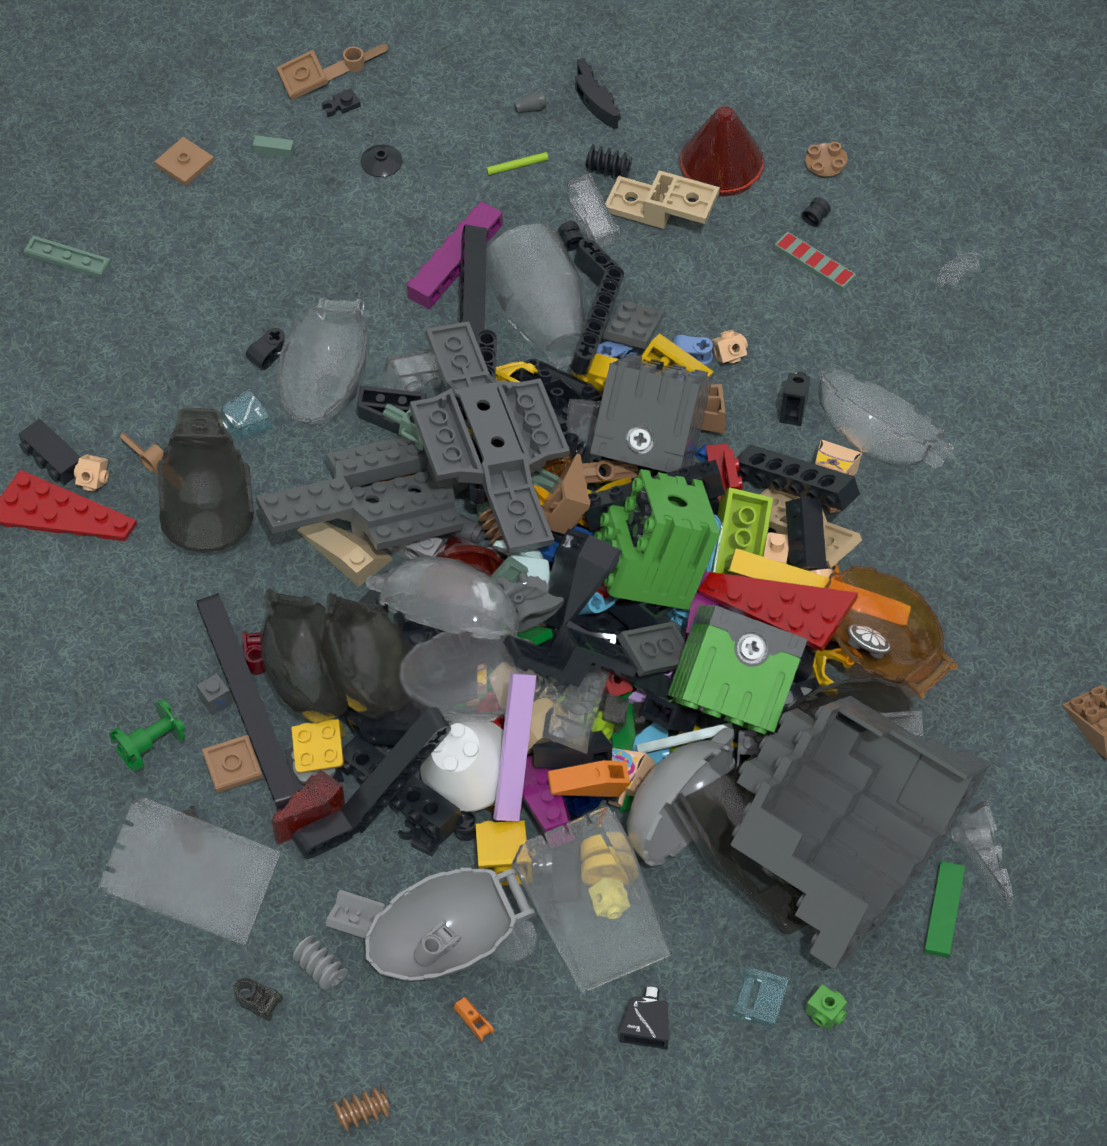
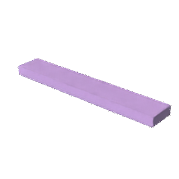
(514, 747)

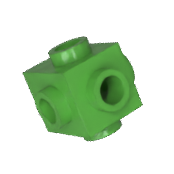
(827, 1007)

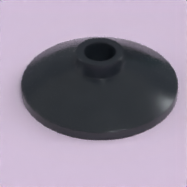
(381, 166)

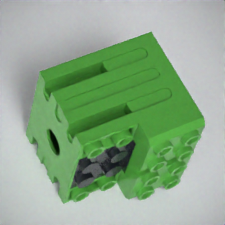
(663, 539)

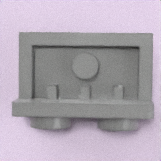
(353, 913)

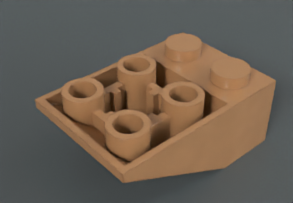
(567, 498)
(1090, 716)

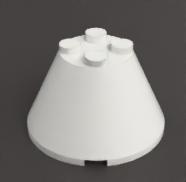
(466, 765)

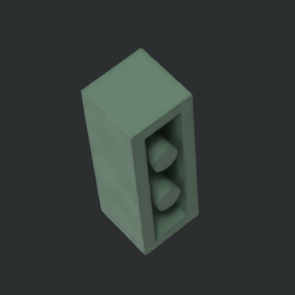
(273, 146)

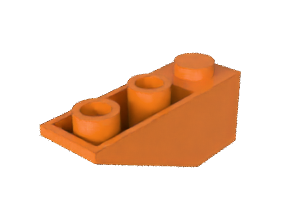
(590, 779)

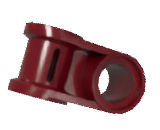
(252, 652)

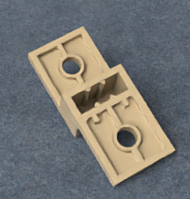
(663, 198)
(838, 540)

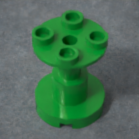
(140, 740)

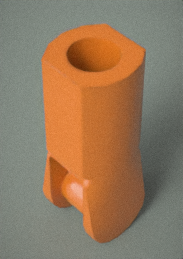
(471, 1017)

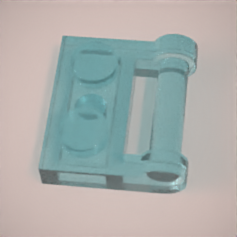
(768, 999)

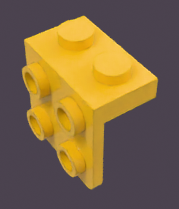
(318, 745)

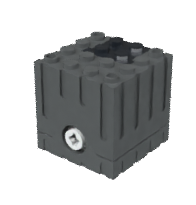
(651, 413)

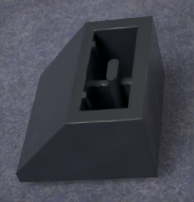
(641, 614)

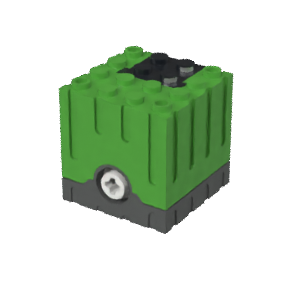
(736, 668)

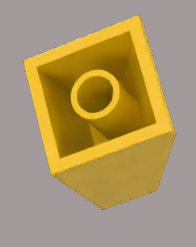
(499, 844)

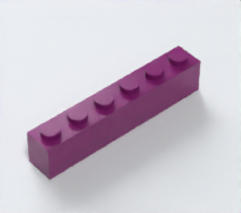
(445, 263)

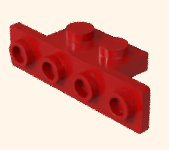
(727, 465)

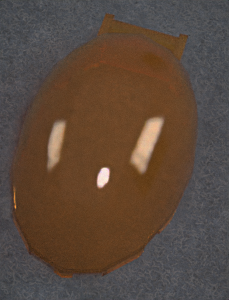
(900, 617)

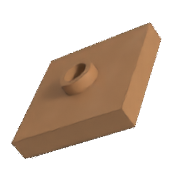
(302, 75)
(184, 161)
(232, 763)

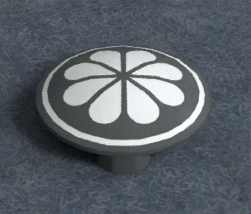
(869, 640)

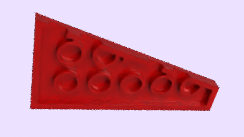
(50, 508)
(791, 607)

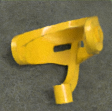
(503, 372)
(820, 661)

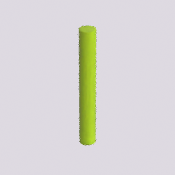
(517, 163)

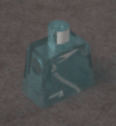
(245, 416)

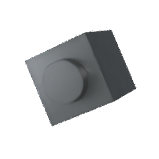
(214, 694)

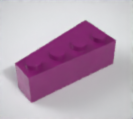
(547, 809)

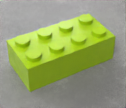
(743, 526)

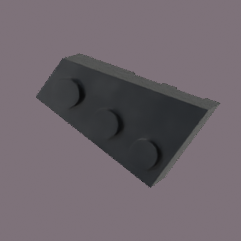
(373, 401)

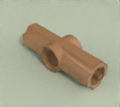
(614, 470)

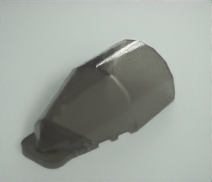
(203, 484)
(710, 820)

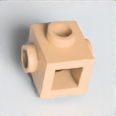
(729, 347)
(91, 472)

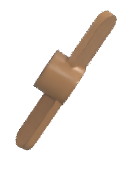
(348, 65)
(149, 457)

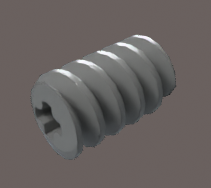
(317, 963)

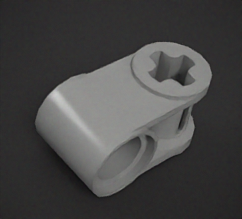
(438, 941)

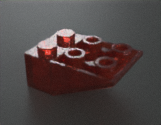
(314, 801)

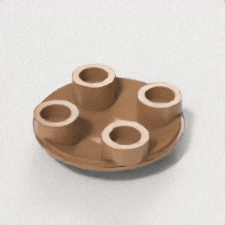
(826, 159)

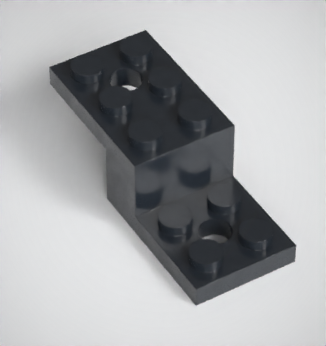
(569, 656)

